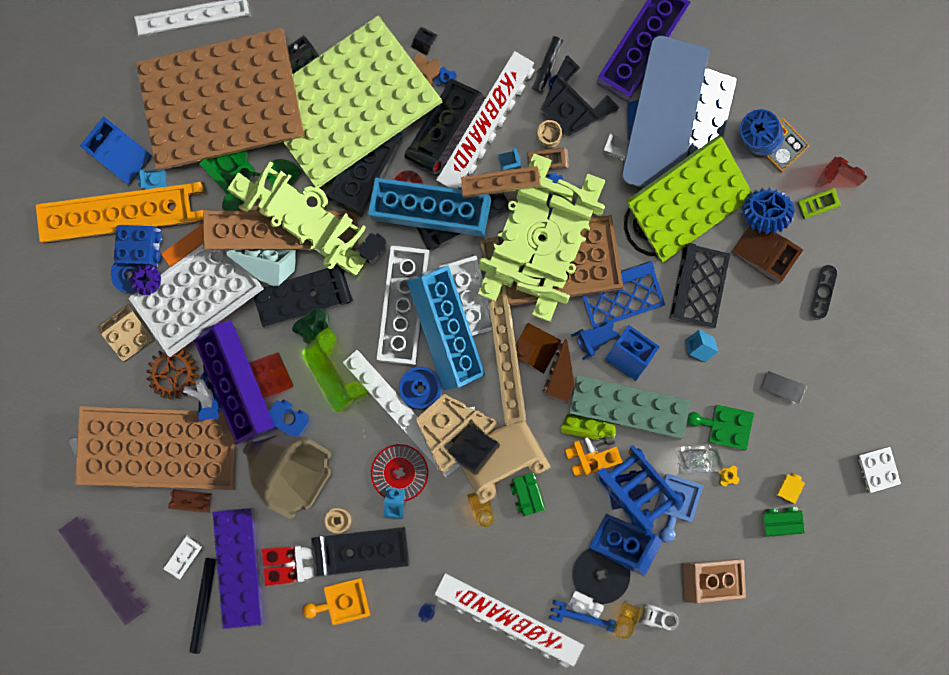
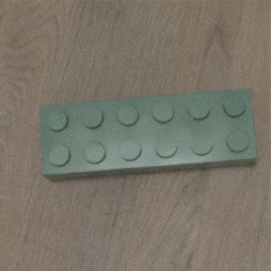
(630, 407)

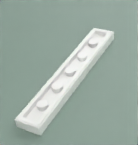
(191, 16)

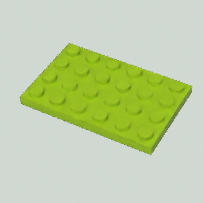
(690, 198)

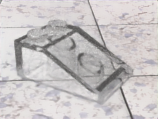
(698, 461)

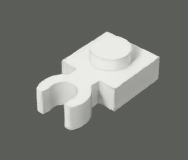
(584, 604)

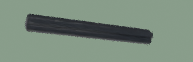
(202, 605)

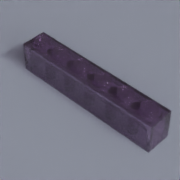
(103, 570)

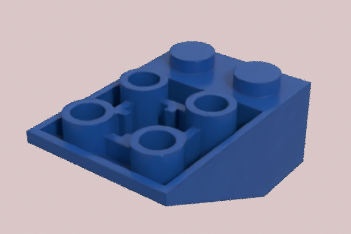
(115, 150)

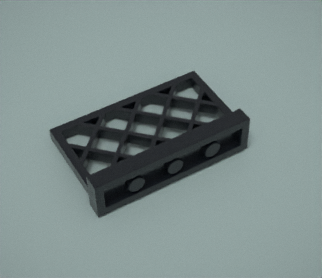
(685, 278)

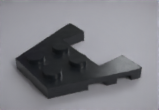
(568, 107)

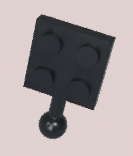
(472, 449)

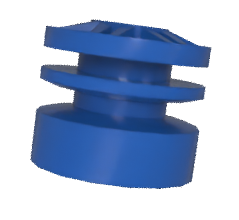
(766, 141)

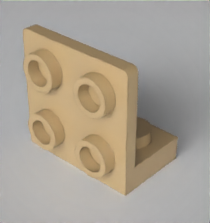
(125, 333)

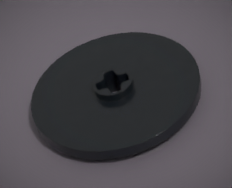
(587, 581)

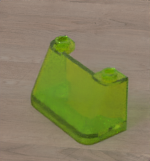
(339, 395)

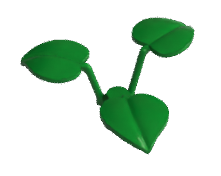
(231, 161)

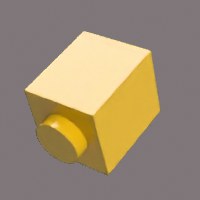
(790, 488)

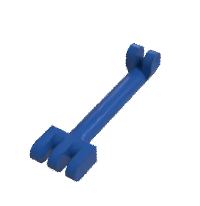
(562, 612)

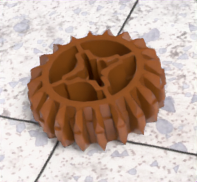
(175, 381)

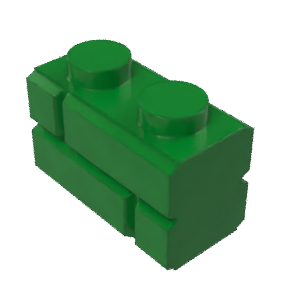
(528, 494)
(782, 523)

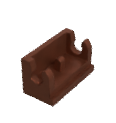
(190, 501)

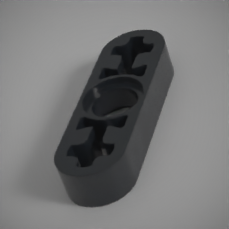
(821, 277)

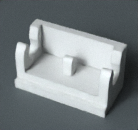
(616, 147)
(182, 556)

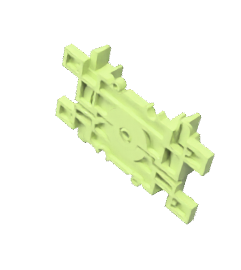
(553, 254)

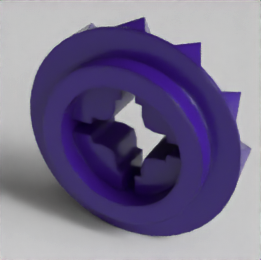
(151, 286)

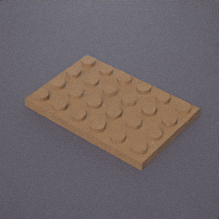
(595, 265)

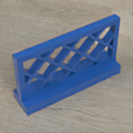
(628, 275)

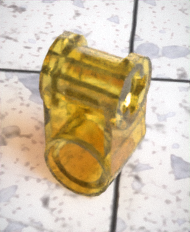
(479, 509)
(627, 619)

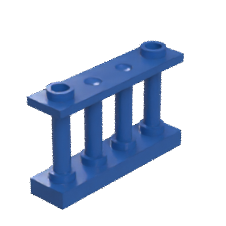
(632, 507)

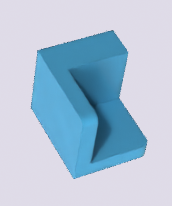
(509, 160)
(701, 345)

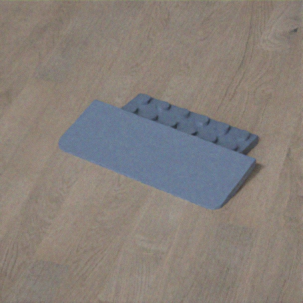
(676, 109)

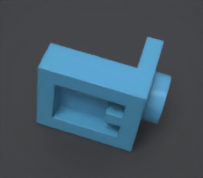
(151, 179)
(394, 503)

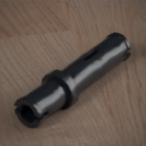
(547, 65)

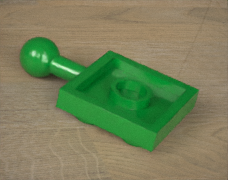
(728, 427)

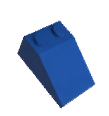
(625, 544)

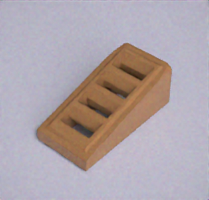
(564, 157)

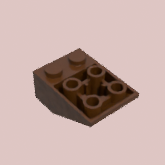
(767, 253)
(562, 378)

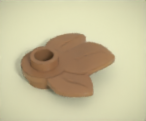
(428, 69)

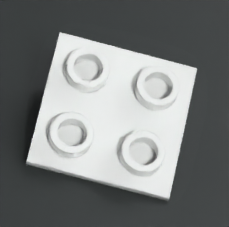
(879, 470)

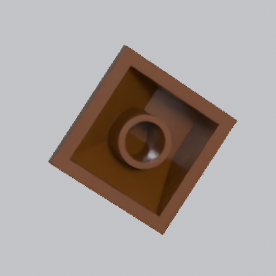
(536, 348)

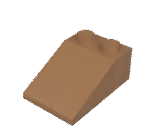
(714, 580)

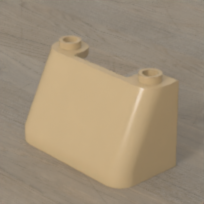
(515, 452)

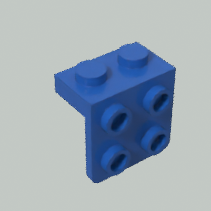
(137, 245)

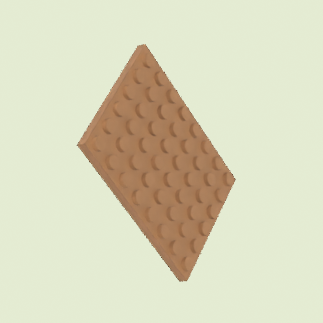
(220, 99)

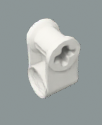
(657, 617)

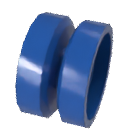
(414, 378)

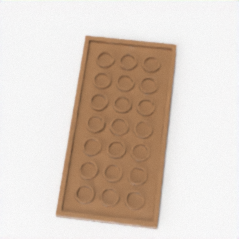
(153, 449)

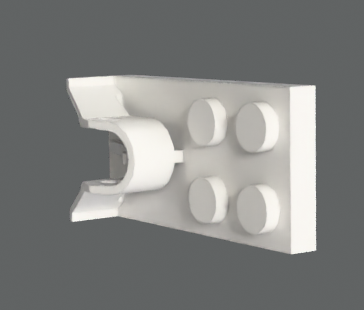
(468, 283)

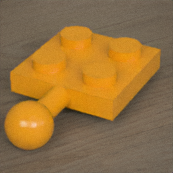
(344, 601)

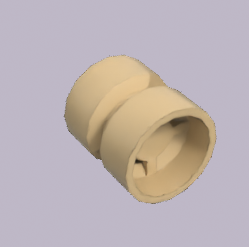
(549, 134)
(338, 520)

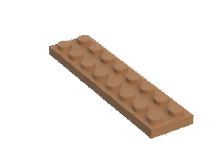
(254, 232)

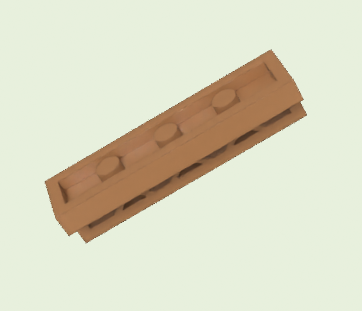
(501, 181)

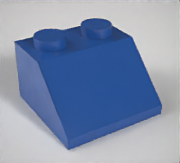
(632, 352)

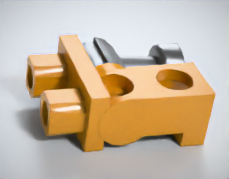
(589, 456)

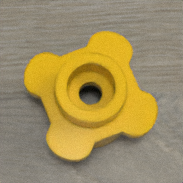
(733, 479)

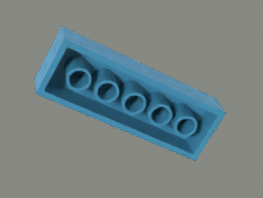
(428, 207)
(446, 327)

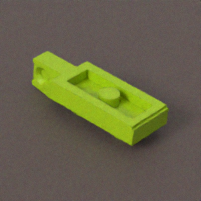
(587, 427)

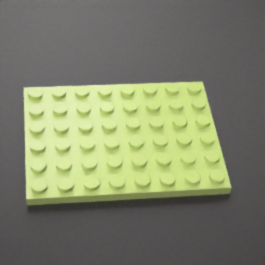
(356, 100)

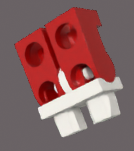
(292, 563)

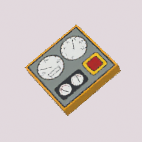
(791, 148)

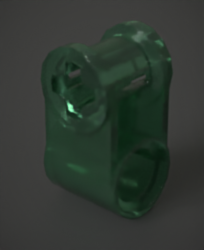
(311, 325)

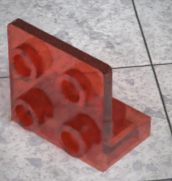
(840, 166)
(271, 375)

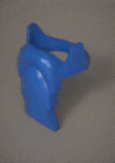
(591, 340)

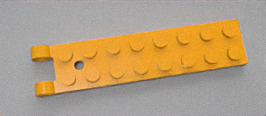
(104, 213)

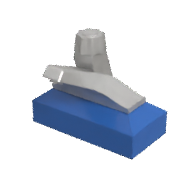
(208, 401)

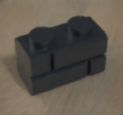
(373, 248)

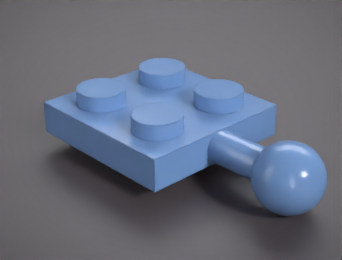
(690, 493)

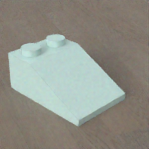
(266, 265)

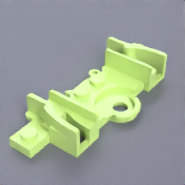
(299, 219)

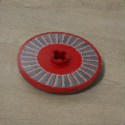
(398, 457)

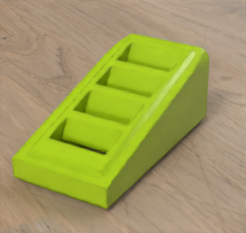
(823, 194)

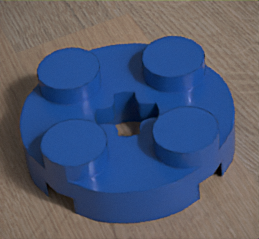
(119, 280)

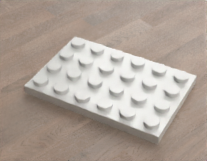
(195, 297)

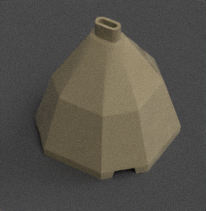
(287, 471)

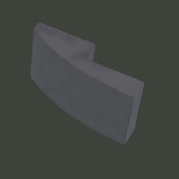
(784, 387)

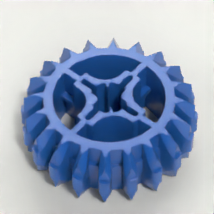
(768, 211)

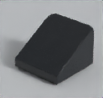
(423, 41)

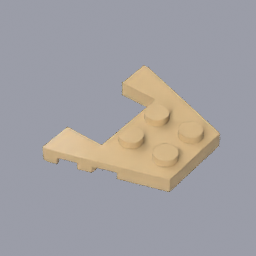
(444, 421)

